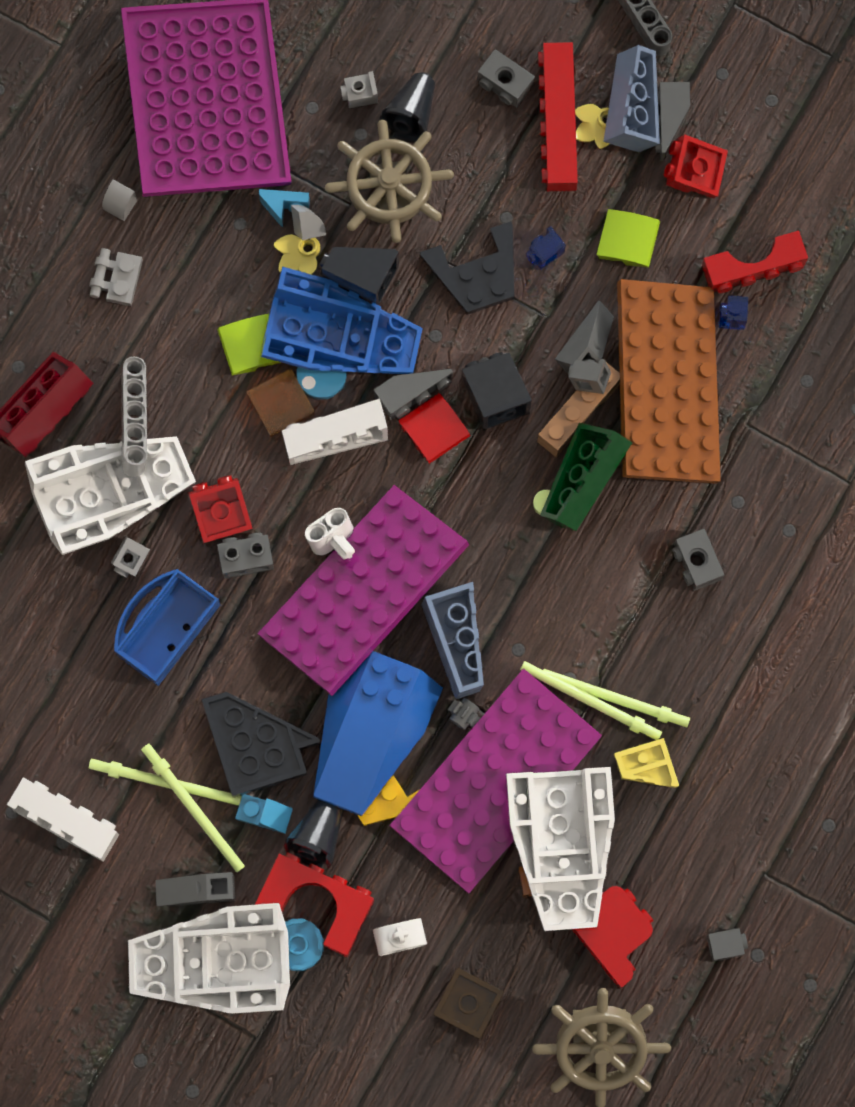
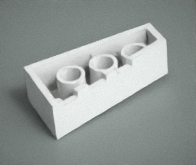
(336, 432)

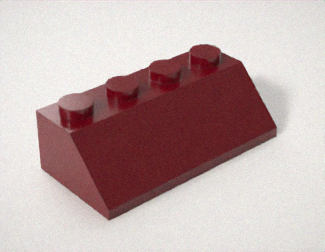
(42, 403)

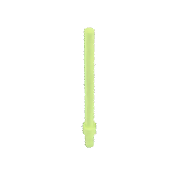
(663, 714)
(635, 724)
(161, 768)
(116, 769)

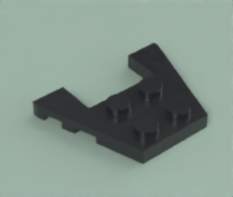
(480, 281)

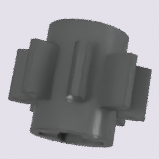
(464, 714)

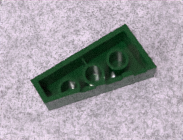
(583, 474)

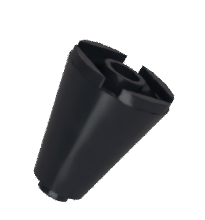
(410, 108)
(316, 835)

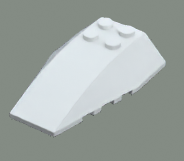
(91, 499)
(563, 840)
(217, 961)

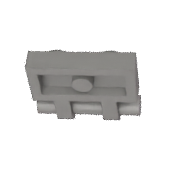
(123, 279)

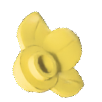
(592, 124)
(294, 253)

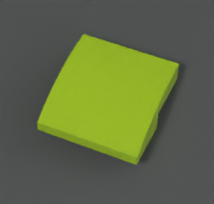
(628, 238)
(243, 344)

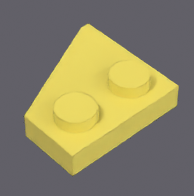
(647, 764)

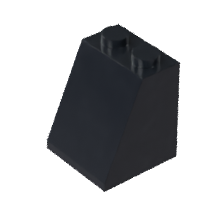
(361, 270)
(496, 390)

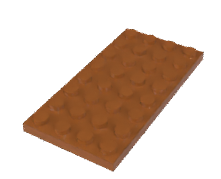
(668, 381)

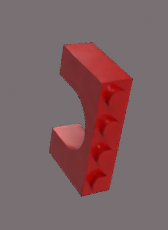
(352, 904)

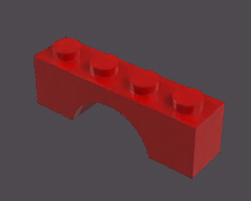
(725, 271)

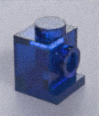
(546, 249)
(734, 313)

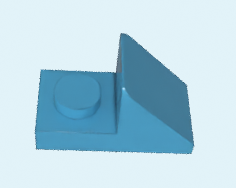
(277, 201)
(264, 813)

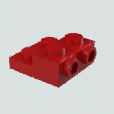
(695, 166)
(220, 509)

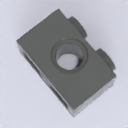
(501, 66)
(699, 545)

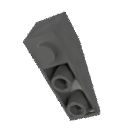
(673, 110)
(589, 338)
(406, 390)
(196, 889)

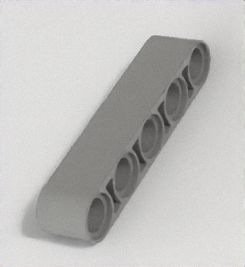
(134, 426)

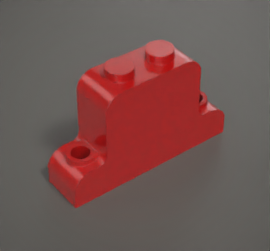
(617, 934)

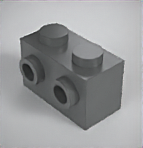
(245, 555)

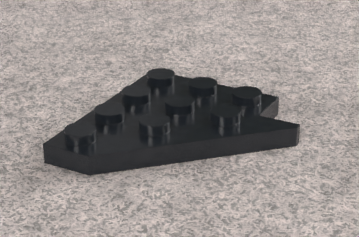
(254, 744)

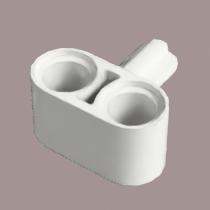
(327, 534)
(399, 937)

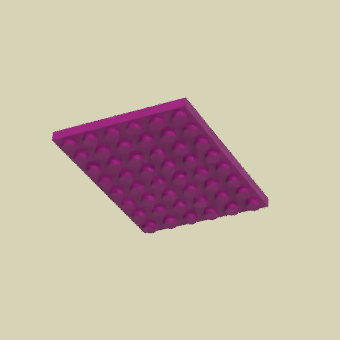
(205, 97)

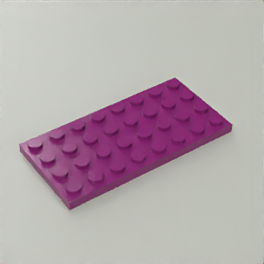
(359, 600)
(463, 808)

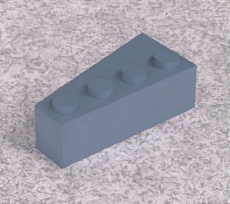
(634, 101)
(456, 636)

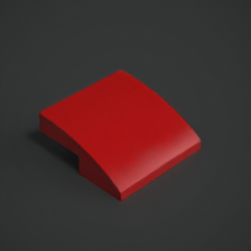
(434, 428)

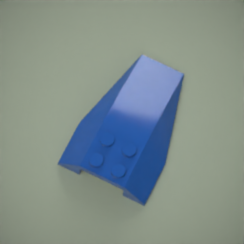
(334, 330)
(371, 730)

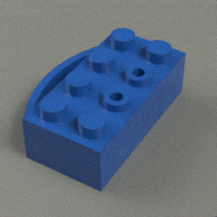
(163, 624)

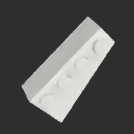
(63, 819)

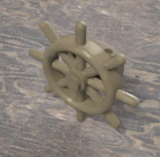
(391, 199)
(601, 1035)

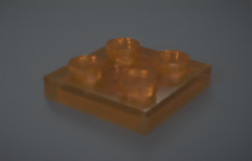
(280, 402)

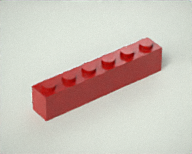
(559, 117)

